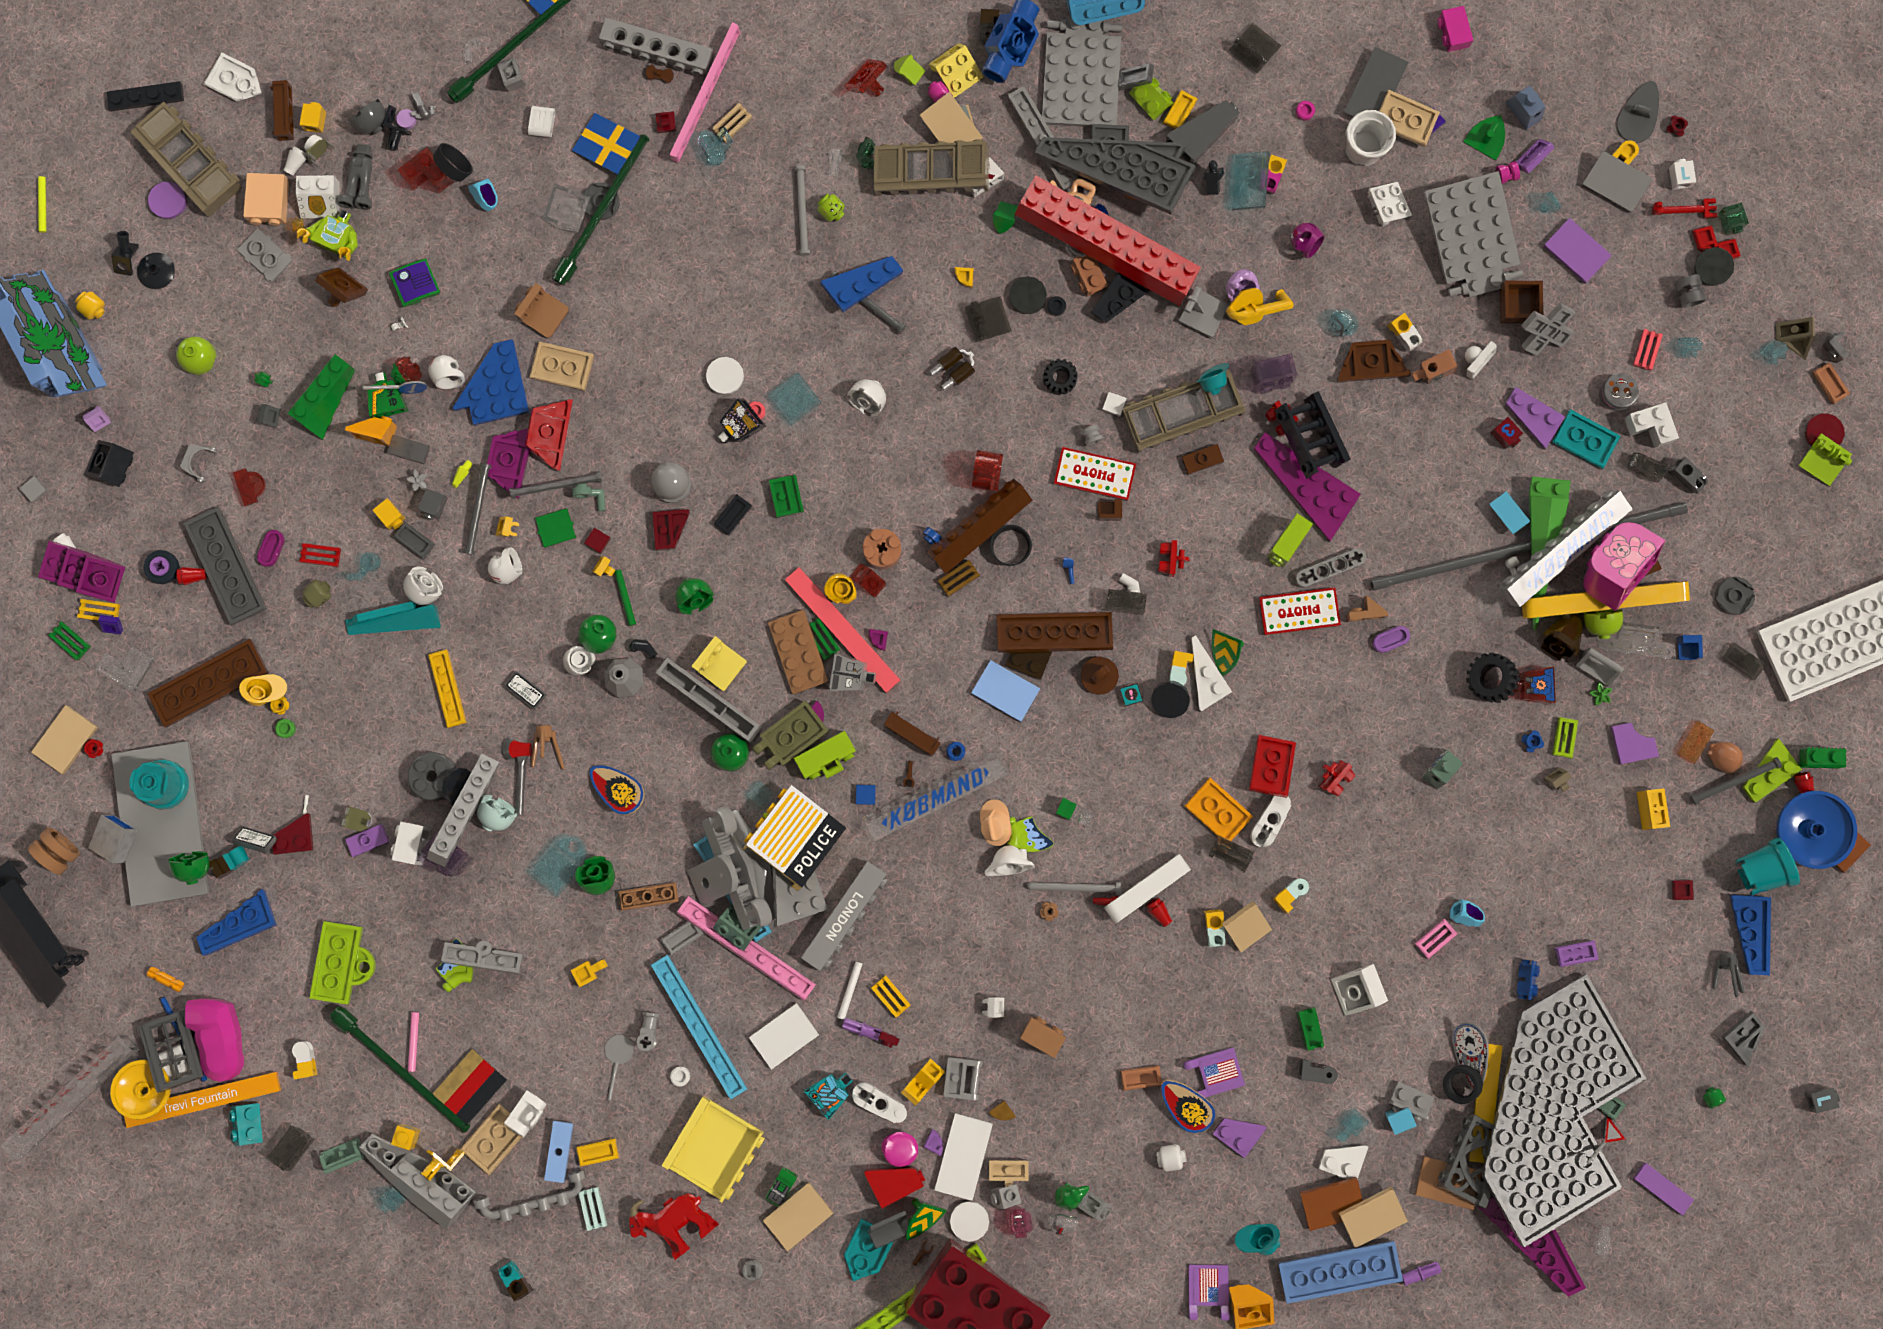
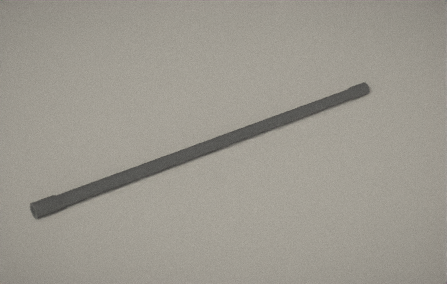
(1387, 581)

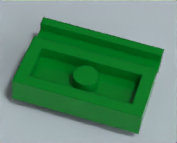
(786, 496)

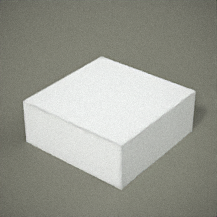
(1114, 404)

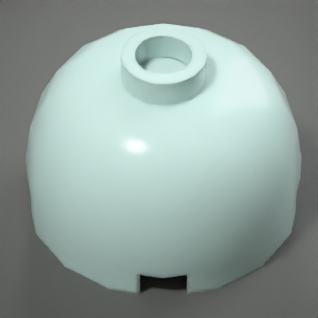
(495, 814)

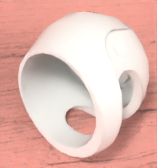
(440, 370)
(501, 568)

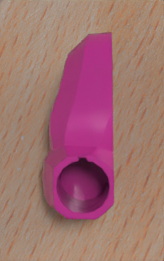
(216, 1036)

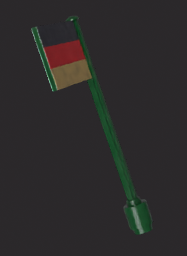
(458, 1096)

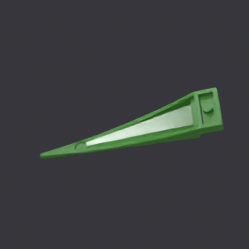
(1547, 513)

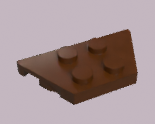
(1371, 362)

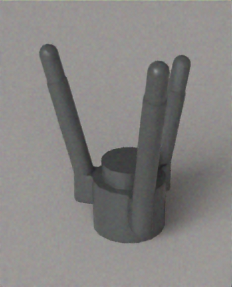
(1729, 962)

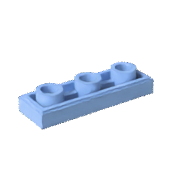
(557, 1164)

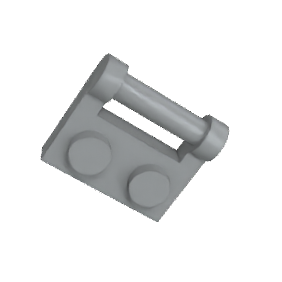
(956, 1078)

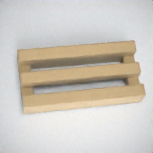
(726, 118)

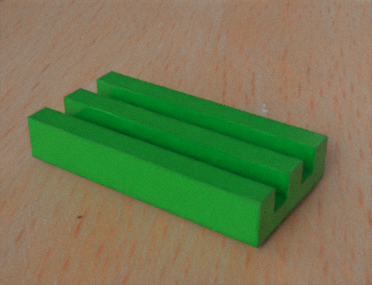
(57, 630)
(831, 652)

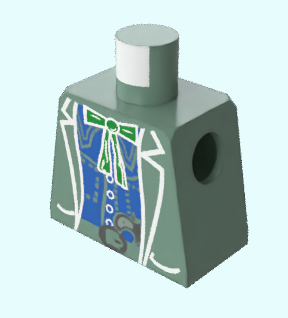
(1443, 769)

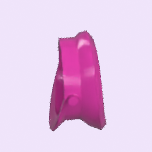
(900, 1149)

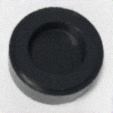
(1056, 306)

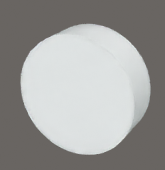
(680, 1076)

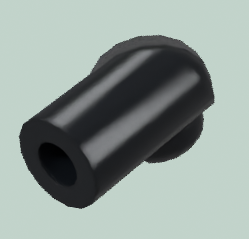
(643, 645)

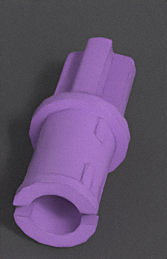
(861, 1029)
(1421, 1273)

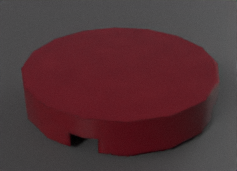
(1827, 425)

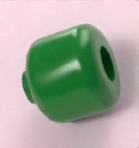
(1714, 1097)

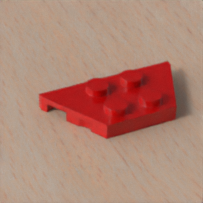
(548, 432)

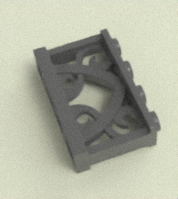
(1458, 1156)

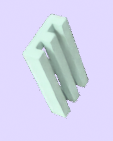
(585, 1211)

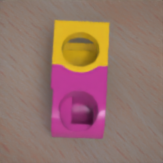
(1275, 171)

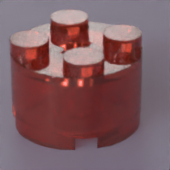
(987, 470)

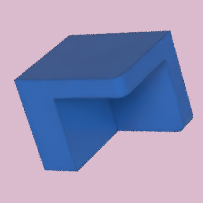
(1690, 647)

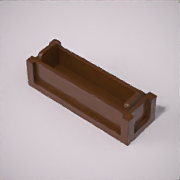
(283, 110)
(912, 734)

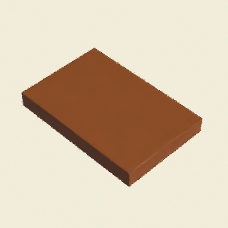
(1325, 1202)

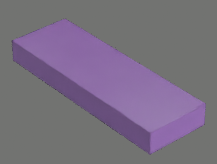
(1663, 1188)

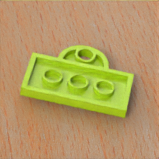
(339, 963)

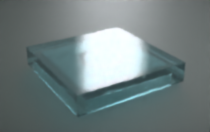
(794, 398)

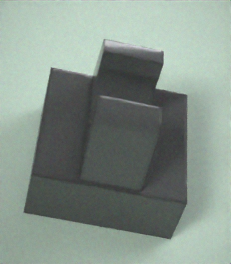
(268, 415)

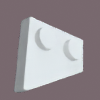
(1343, 1161)

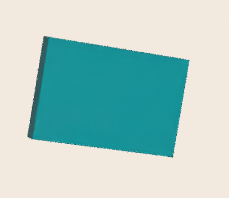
(1586, 439)

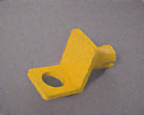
(436, 1163)

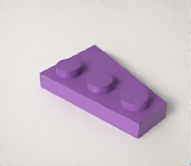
(1535, 415)

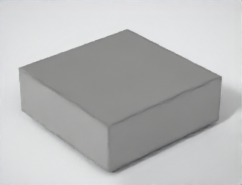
(33, 489)

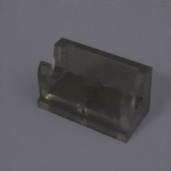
(1126, 602)
(1231, 853)
(290, 1148)

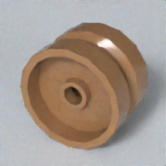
(53, 851)

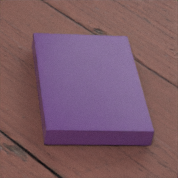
(1577, 250)

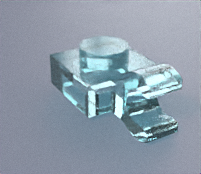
(1353, 1123)

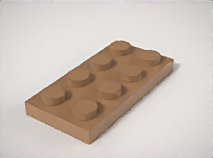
(798, 652)

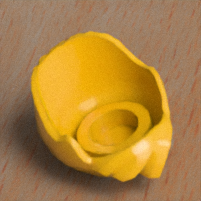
(840, 589)

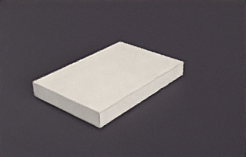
(784, 1036)

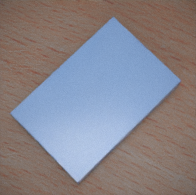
(1005, 691)

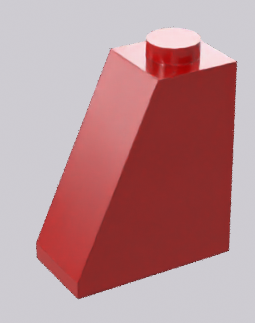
(894, 1183)

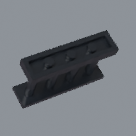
(1325, 427)

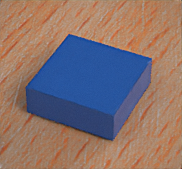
(865, 794)

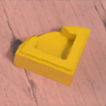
(965, 276)

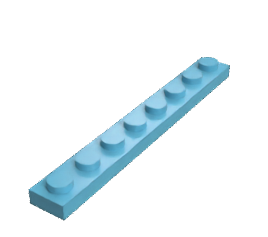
(699, 1027)

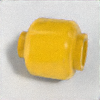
(90, 305)

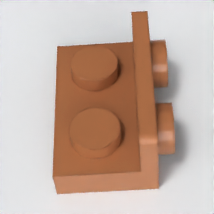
(1089, 274)

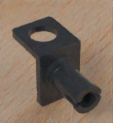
(395, 132)
(123, 253)

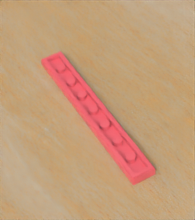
(842, 628)

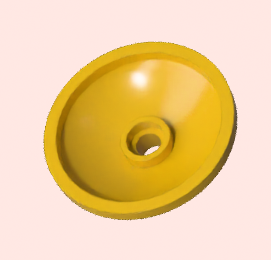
(128, 1088)

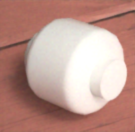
(1171, 1158)

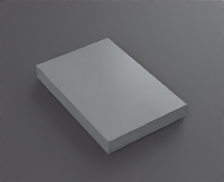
(1617, 181)

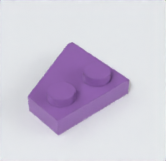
(1239, 1135)

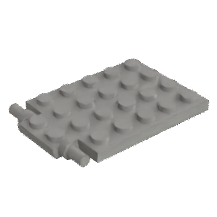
(1081, 74)
(1473, 234)

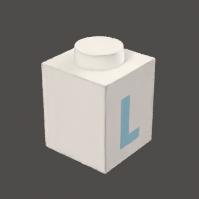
(1682, 174)

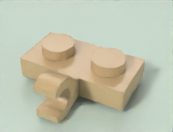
(1008, 1171)

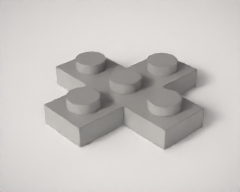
(1548, 329)

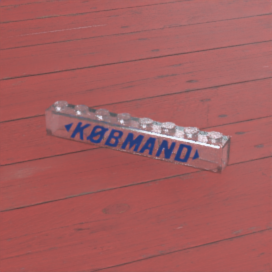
(934, 798)

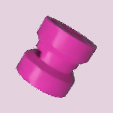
(1508, 172)

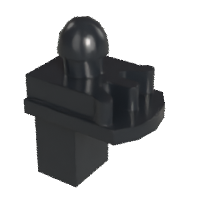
(1213, 176)

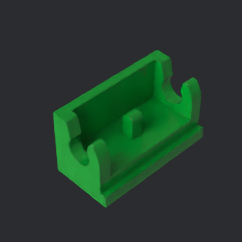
(1310, 1028)

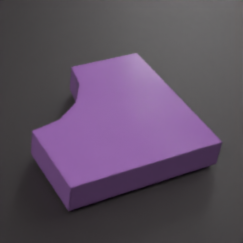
(1631, 745)

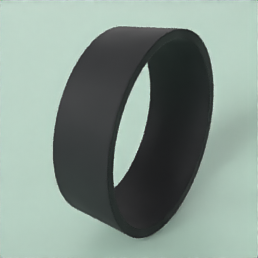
(457, 158)
(1014, 528)

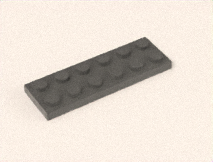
(225, 566)

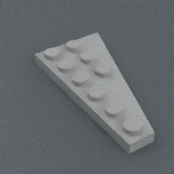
(794, 904)

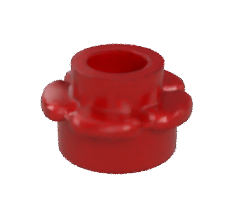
(88, 748)

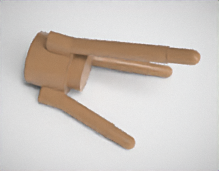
(542, 736)

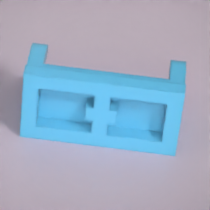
(1509, 512)

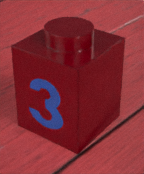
(1507, 433)

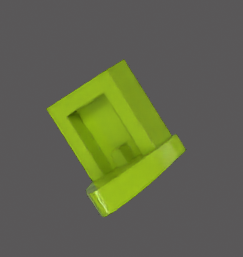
(909, 69)

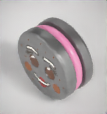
(1619, 392)

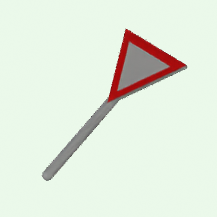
(1611, 1134)

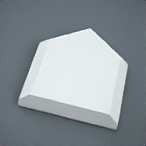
(233, 79)

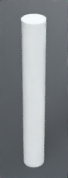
(849, 991)

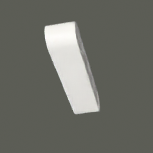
(1147, 888)

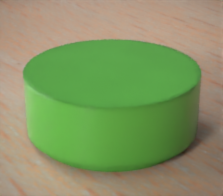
(285, 728)

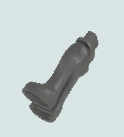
(359, 168)

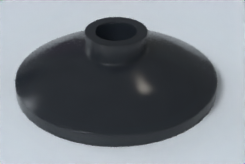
(162, 276)

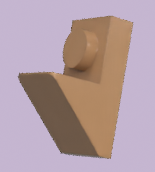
(1371, 612)

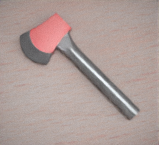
(521, 751)

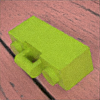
(830, 751)

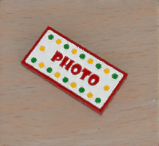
(1095, 474)
(1299, 611)

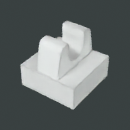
(995, 1007)

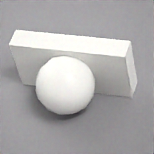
(1478, 358)

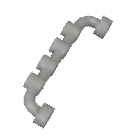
(524, 1209)

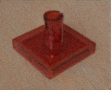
(866, 78)

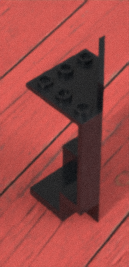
(31, 939)

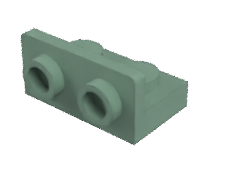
(730, 927)

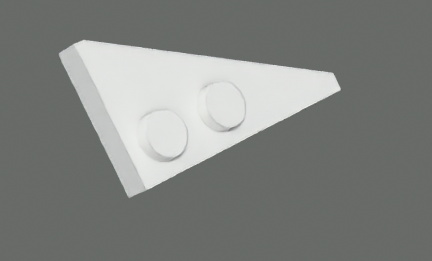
(1209, 681)

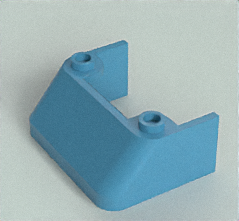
(1092, 11)

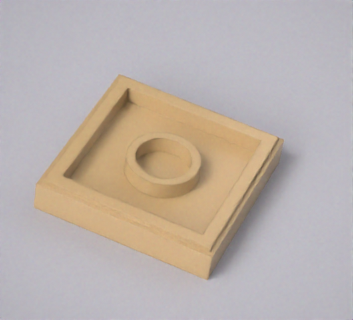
(1246, 926)

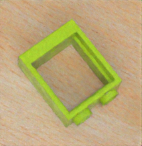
(1289, 541)

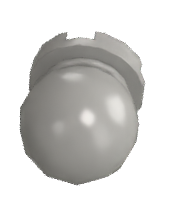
(671, 482)

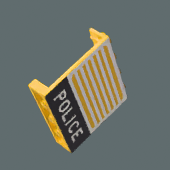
(794, 836)

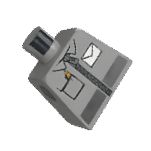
(849, 674)

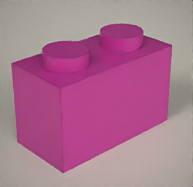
(1455, 29)

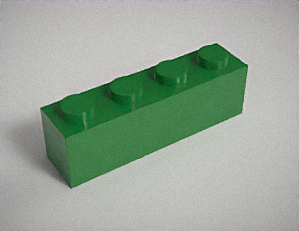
(323, 396)

